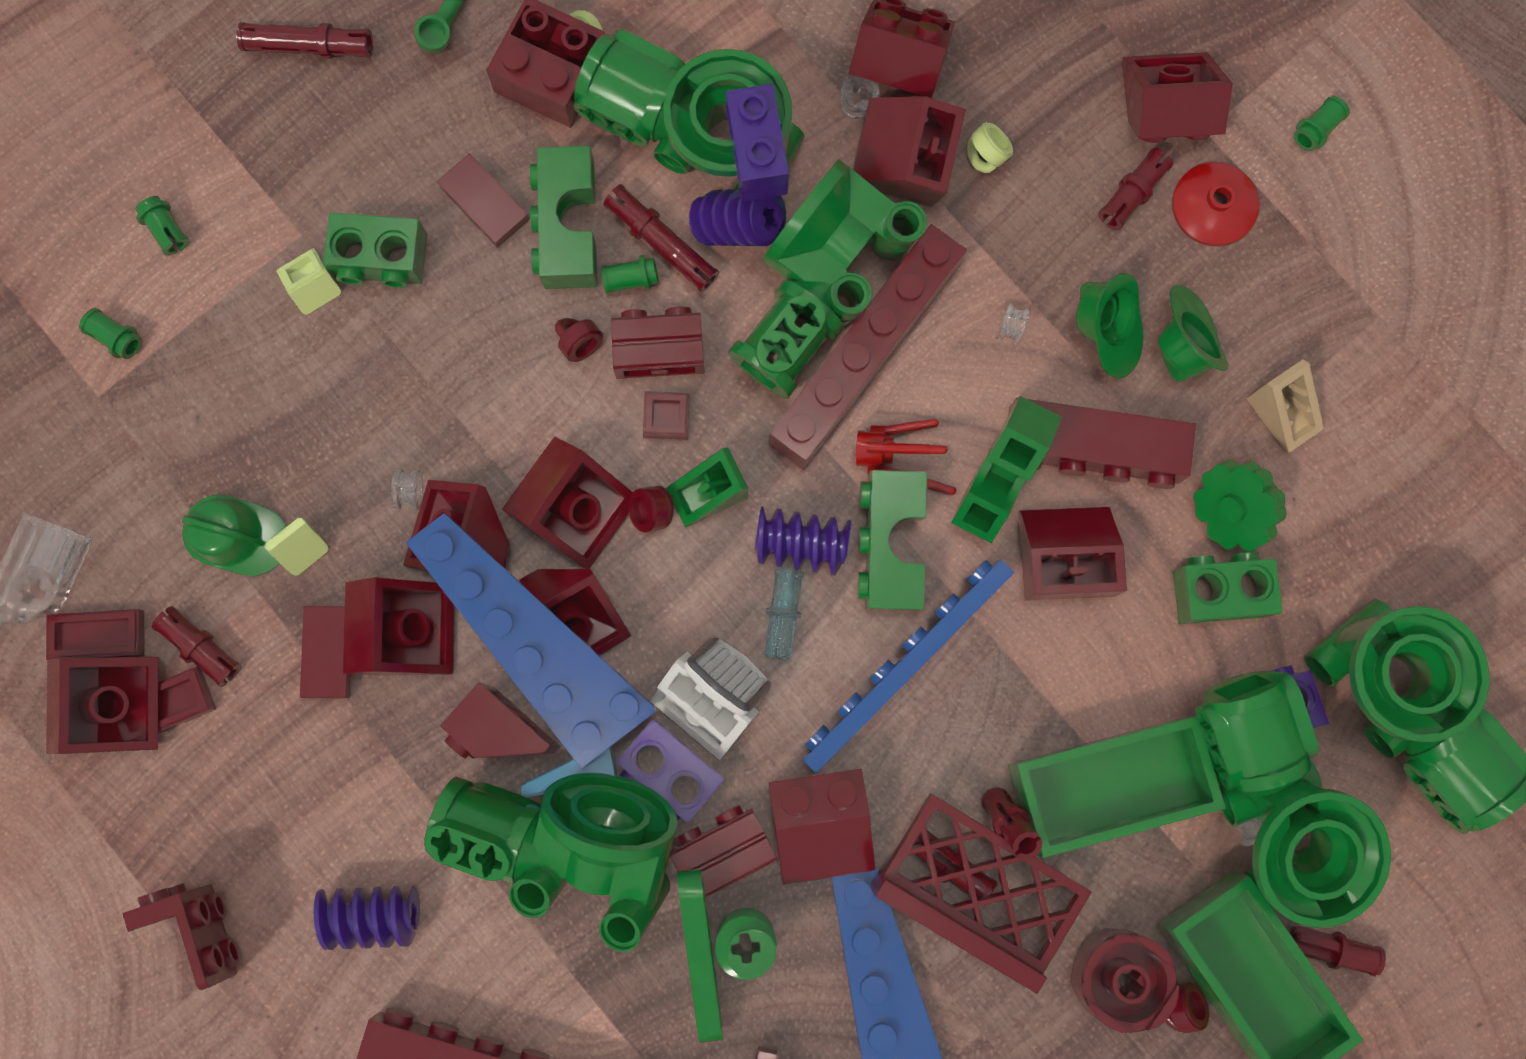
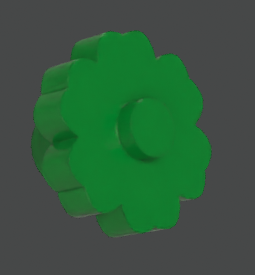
(1240, 505)

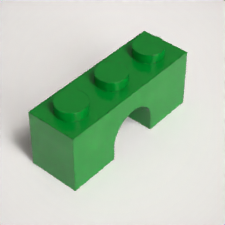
(563, 180)
(1006, 467)
(887, 580)

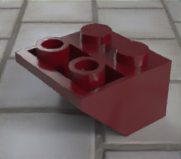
(902, 46)
(542, 60)
(909, 147)
(1071, 554)

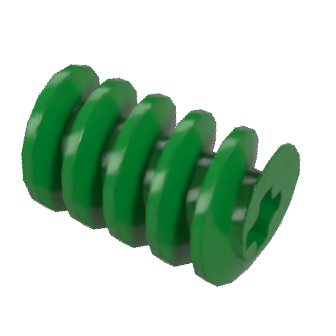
(728, 950)

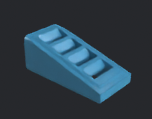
(603, 763)

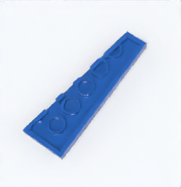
(920, 648)
(553, 667)
(881, 982)

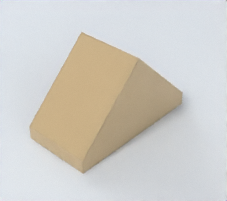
(1289, 406)

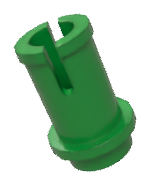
(1313, 132)
(156, 216)
(630, 275)
(119, 339)

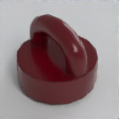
(578, 338)
(651, 508)
(1191, 1010)

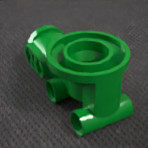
(656, 97)
(813, 259)
(1453, 745)
(1262, 757)
(588, 832)

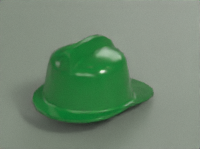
(1112, 320)
(1190, 338)
(231, 534)

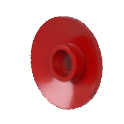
(1203, 216)

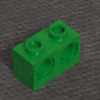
(378, 239)
(1227, 597)

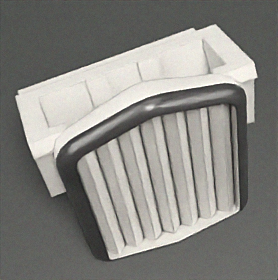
(712, 694)

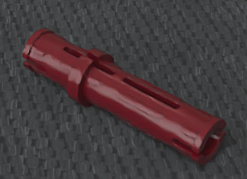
(310, 40)
(646, 225)

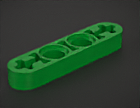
(700, 955)

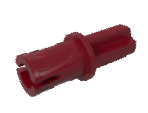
(1339, 951)

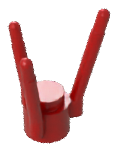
(877, 448)

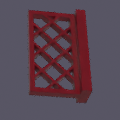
(958, 927)

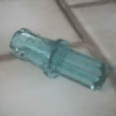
(783, 613)

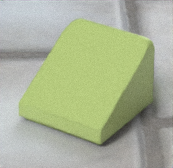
(308, 282)
(297, 546)

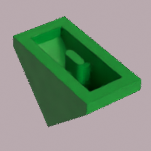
(708, 488)

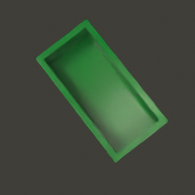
(1117, 785)
(1257, 974)

